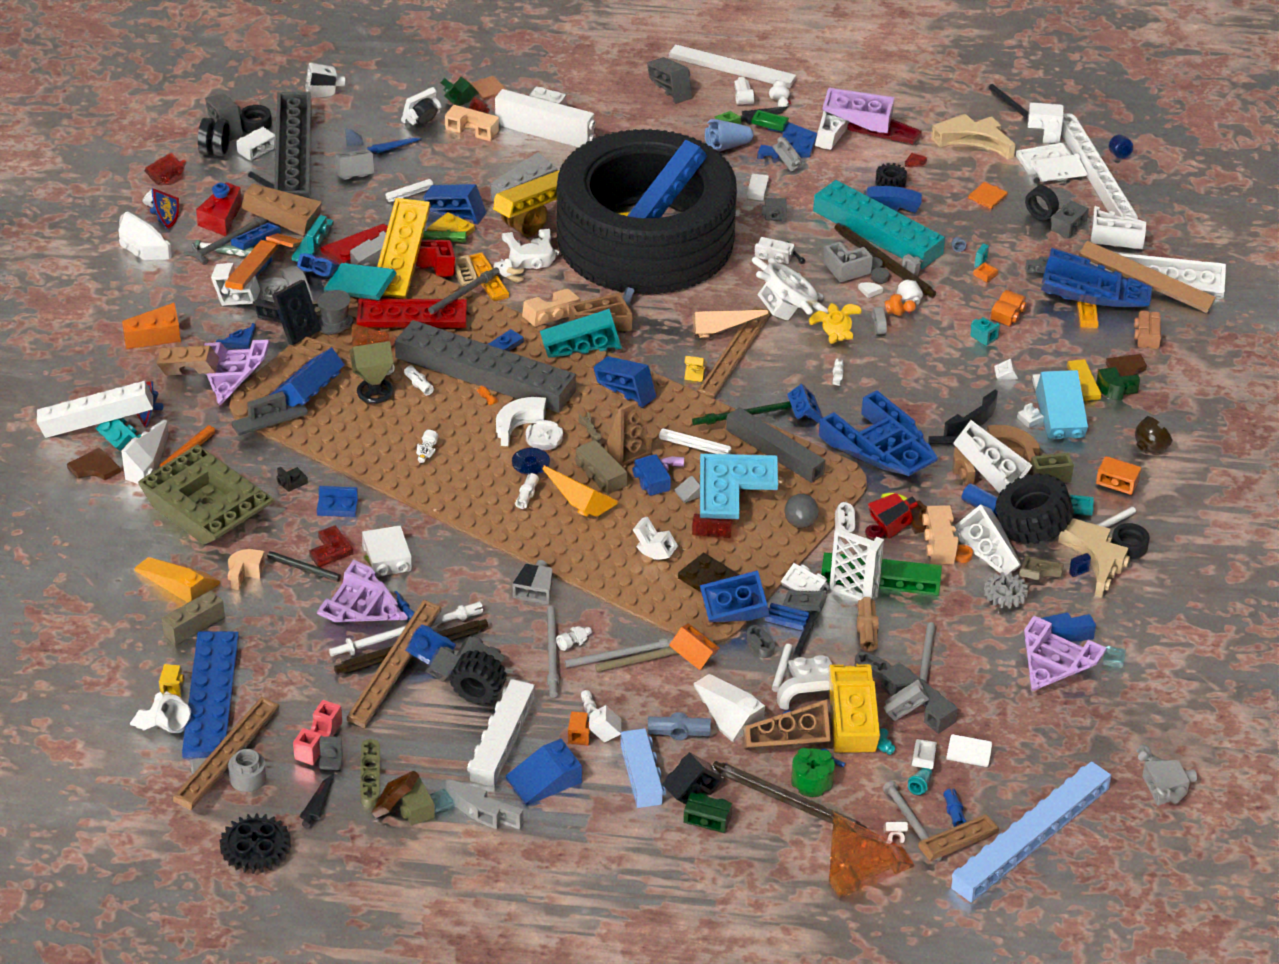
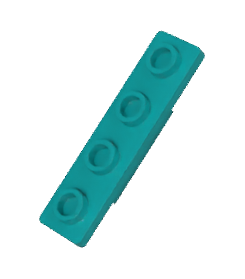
(313, 237)
(117, 432)

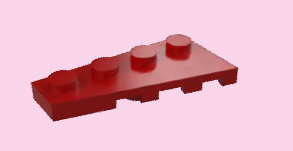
(340, 250)

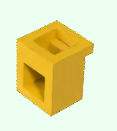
(171, 679)

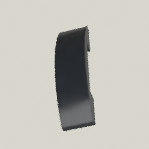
(956, 424)

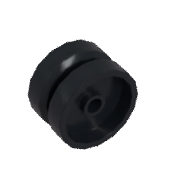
(214, 137)

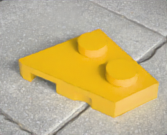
(453, 223)

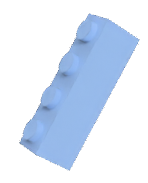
(641, 768)

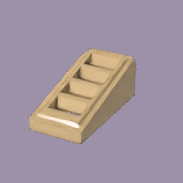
(460, 262)

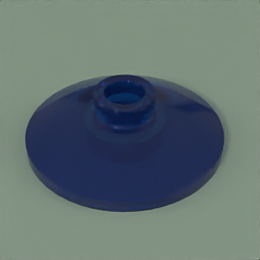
(530, 461)

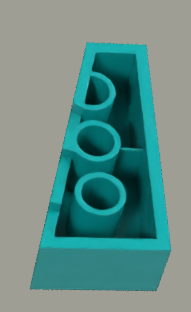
(581, 335)

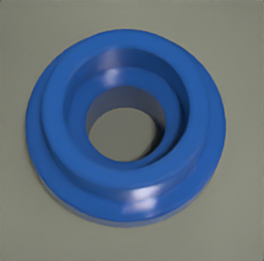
(220, 190)

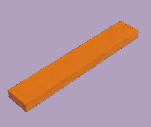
(251, 265)

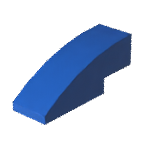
(896, 197)
(1072, 629)

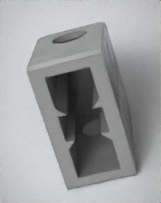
(534, 583)

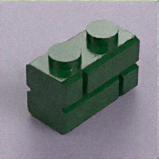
(708, 812)

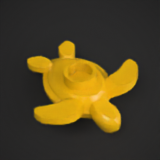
(836, 323)

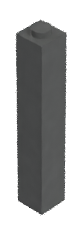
(773, 442)

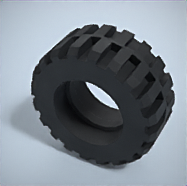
(1051, 512)

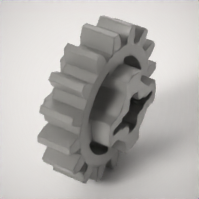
(1006, 590)

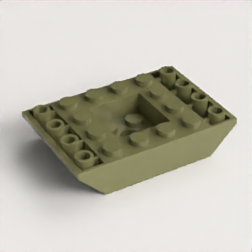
(198, 478)

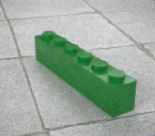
(895, 575)

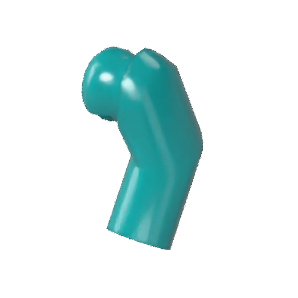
(885, 744)

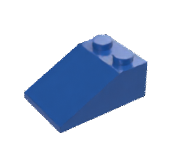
(735, 598)
(545, 773)

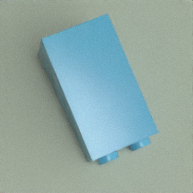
(1062, 404)

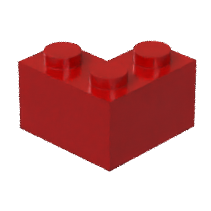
(437, 255)

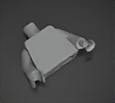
(1165, 777)

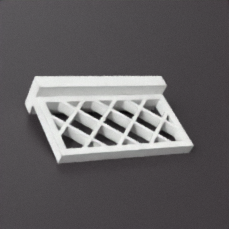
(870, 571)

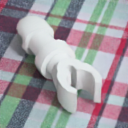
(838, 372)
(589, 704)

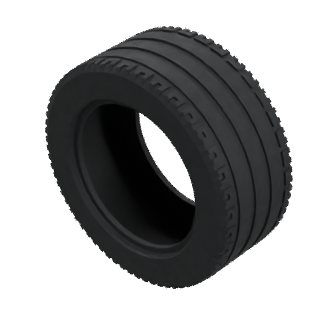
(643, 252)

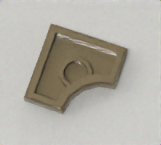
(1038, 568)

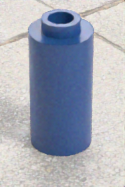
(975, 496)

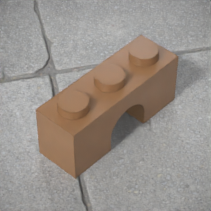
(174, 359)

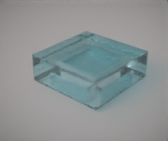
(1114, 657)
(442, 801)

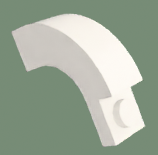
(518, 413)

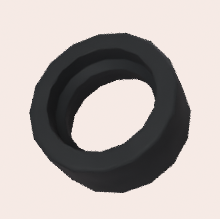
(255, 111)
(1034, 207)
(1134, 531)

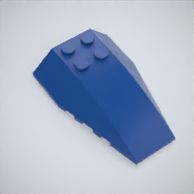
(1079, 280)

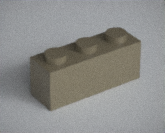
(601, 467)
(193, 617)

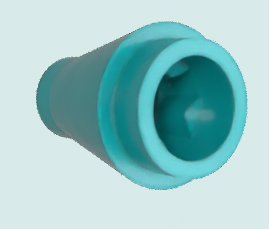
(919, 781)

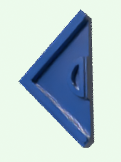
(239, 339)

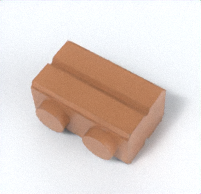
(1148, 329)

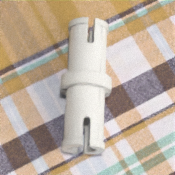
(418, 380)
(527, 491)

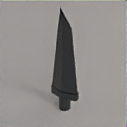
(748, 115)
(315, 806)

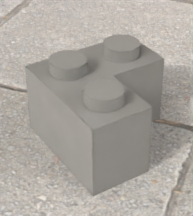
(847, 264)

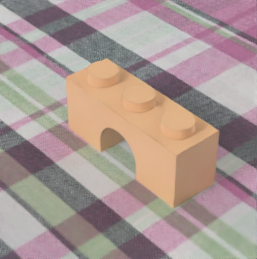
(459, 118)
(542, 312)

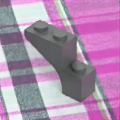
(445, 659)

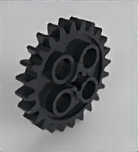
(255, 843)

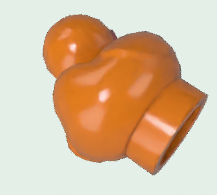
(896, 306)

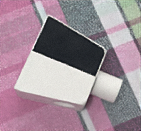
(322, 80)

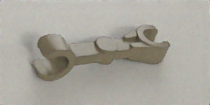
(586, 421)

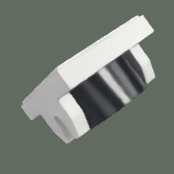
(421, 107)

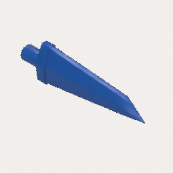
(378, 148)

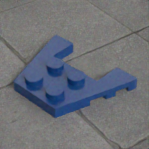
(800, 139)

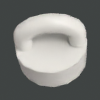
(148, 199)

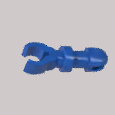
(404, 606)

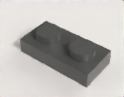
(805, 600)

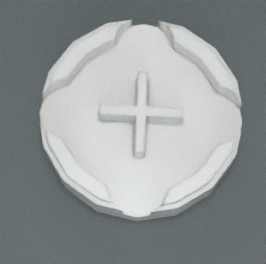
(544, 435)

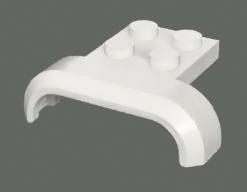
(808, 676)

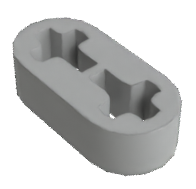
(879, 320)

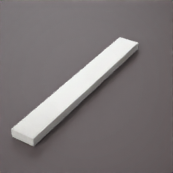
(731, 65)

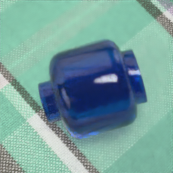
(1120, 146)

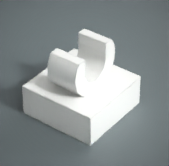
(1030, 416)
(895, 828)

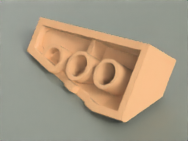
(717, 321)

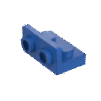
(804, 403)
(337, 501)
(425, 643)

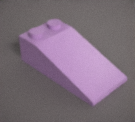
(861, 108)

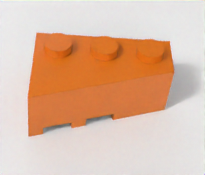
(152, 328)

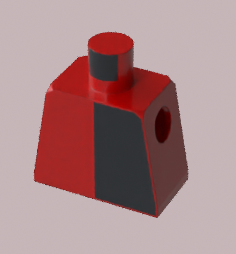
(892, 513)

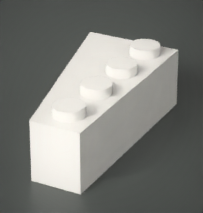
(830, 130)
(991, 456)

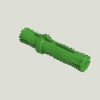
(445, 235)

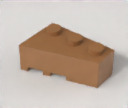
(619, 310)

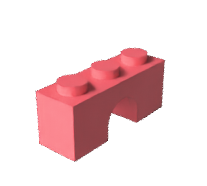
(326, 722)

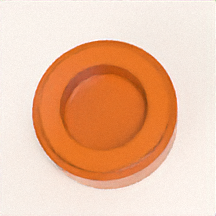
(964, 553)

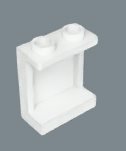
(387, 550)

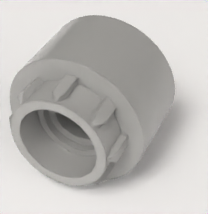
(247, 770)

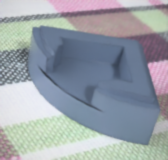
(353, 138)
(628, 295)

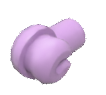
(672, 461)

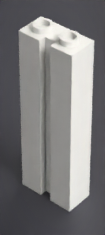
(544, 118)

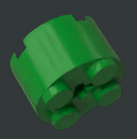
(812, 771)

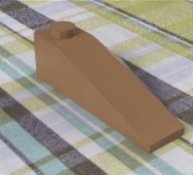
(629, 435)

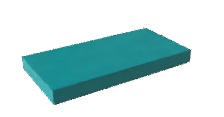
(361, 280)

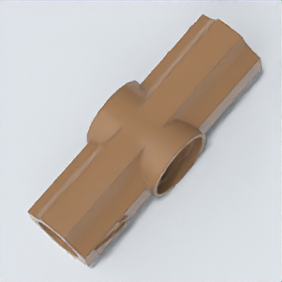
(867, 624)

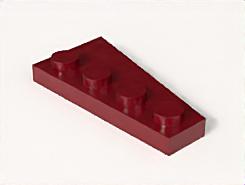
(897, 132)

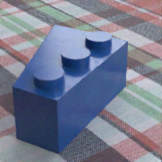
(458, 200)
(626, 377)

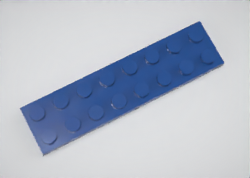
(210, 692)

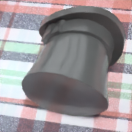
(334, 311)

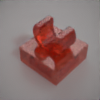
(479, 105)

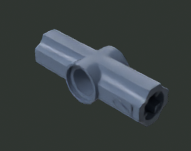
(679, 726)

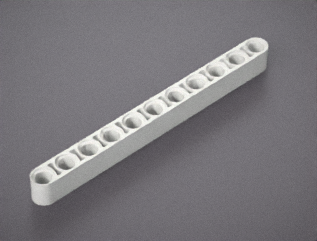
(1096, 170)

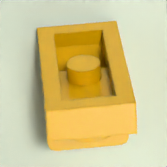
(695, 368)

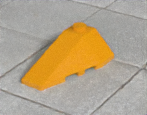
(580, 495)

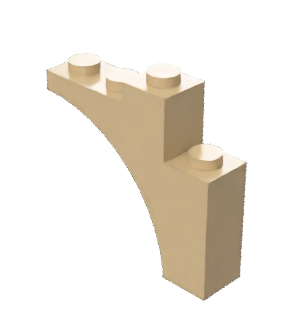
(982, 133)
(1096, 541)

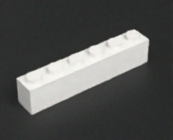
(95, 409)
(501, 732)

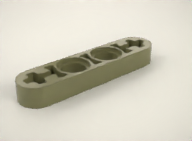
(370, 772)

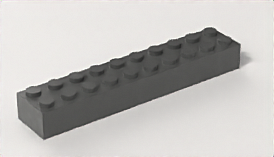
(293, 143)
(484, 365)

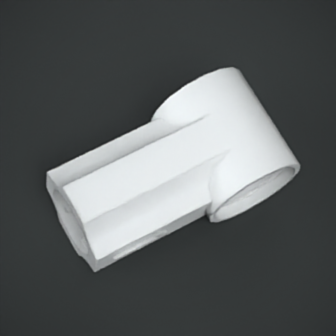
(744, 94)

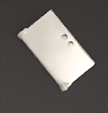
(1059, 168)

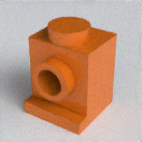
(578, 729)

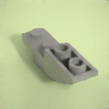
(475, 804)

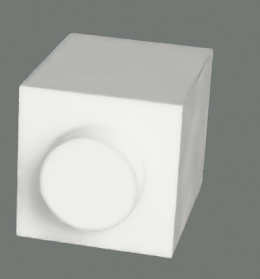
(605, 723)

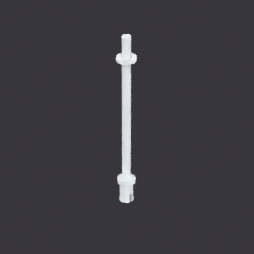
(461, 613)

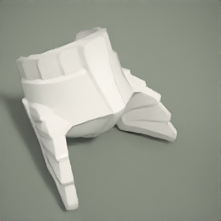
(166, 712)

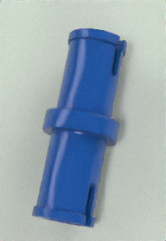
(954, 807)

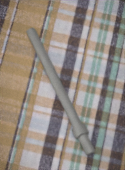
(660, 644)
(552, 677)

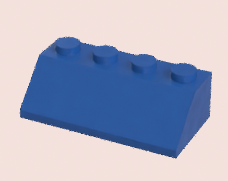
(310, 377)

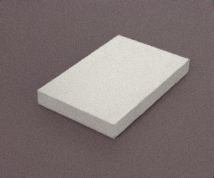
(1041, 152)

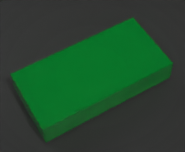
(770, 120)

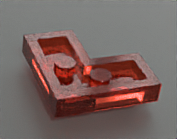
(334, 547)

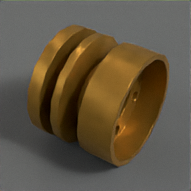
(528, 222)

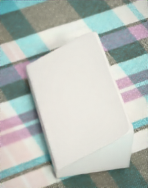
(969, 750)

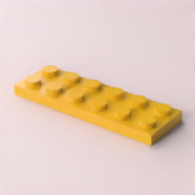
(403, 243)

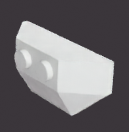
(142, 238)

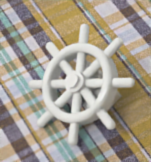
(786, 290)

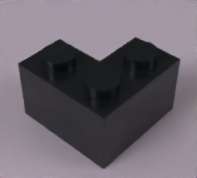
(691, 777)

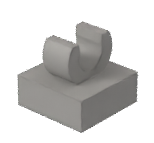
(912, 264)

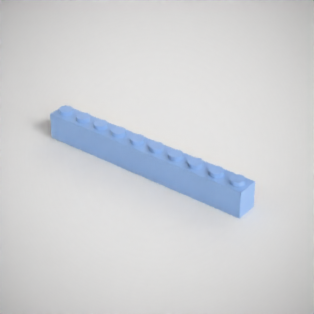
(1030, 831)

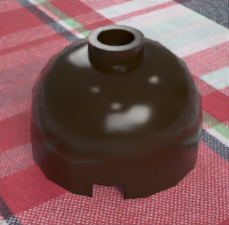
(1151, 436)

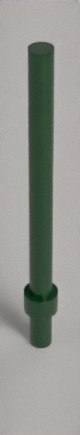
(712, 418)

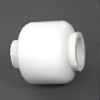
(910, 291)

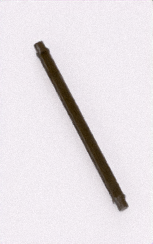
(888, 262)
(379, 655)
(778, 793)

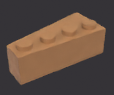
(282, 208)

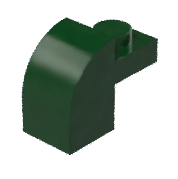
(460, 92)
(1114, 386)

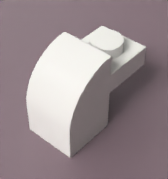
(653, 543)

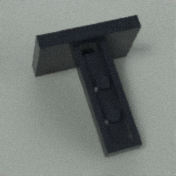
(293, 309)

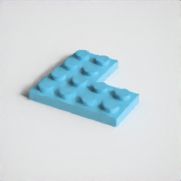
(727, 473)

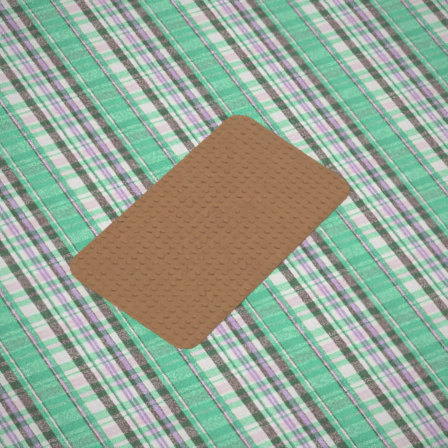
(476, 487)

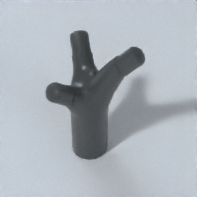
(203, 260)

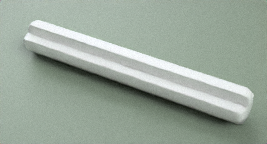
(694, 442)

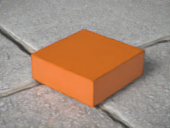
(985, 272)

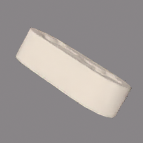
(848, 520)

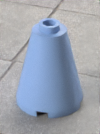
(726, 135)

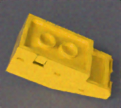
(853, 708)

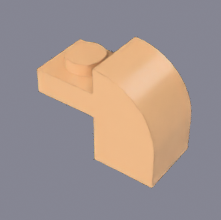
(245, 564)

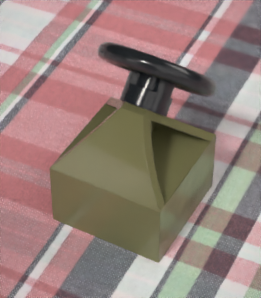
(372, 364)

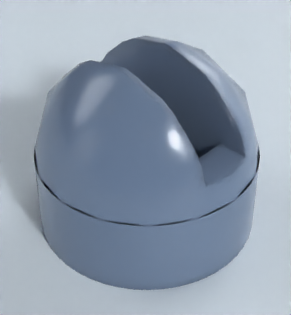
(957, 245)

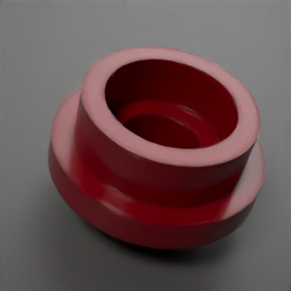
(874, 531)

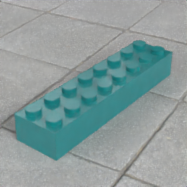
(878, 223)

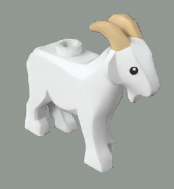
(531, 255)

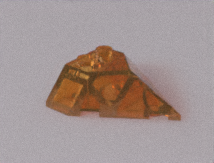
(861, 855)

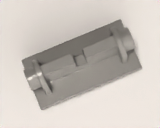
(788, 154)

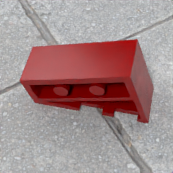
(218, 213)

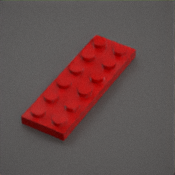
(401, 312)

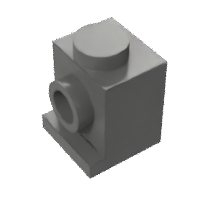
(775, 209)

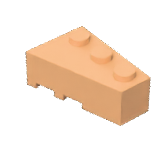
(940, 534)

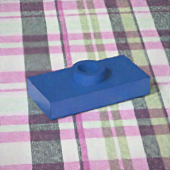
(507, 341)

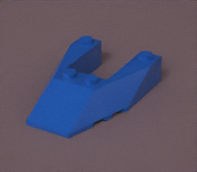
(889, 444)

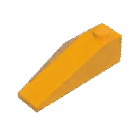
(177, 579)

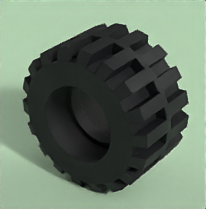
(478, 677)

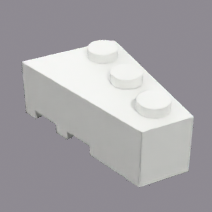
(1116, 230)

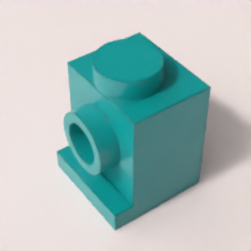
(984, 330)

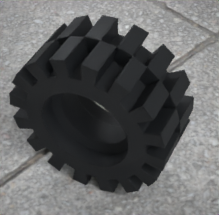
(891, 175)

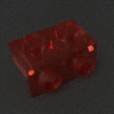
(165, 169)
(711, 527)

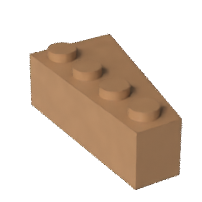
(795, 727)

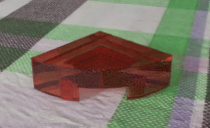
(915, 159)

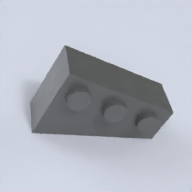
(671, 77)
(222, 107)

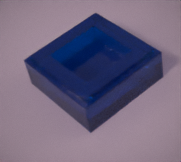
(1080, 565)

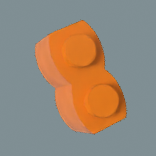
(1008, 308)

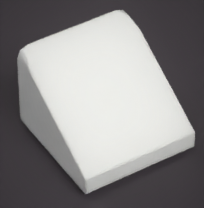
(1006, 370)

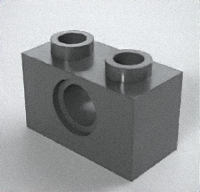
(1069, 219)

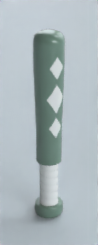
(226, 249)

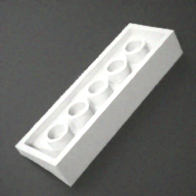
(1201, 275)

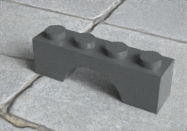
(938, 710)

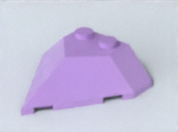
(235, 366)
(361, 598)
(1055, 657)

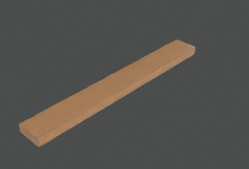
(1158, 281)
(732, 356)
(391, 667)
(218, 760)

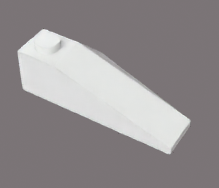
(143, 454)
(987, 539)
(729, 706)

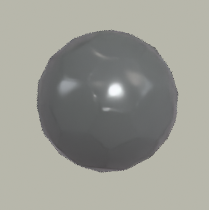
(801, 510)

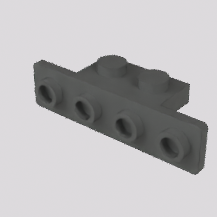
(267, 412)

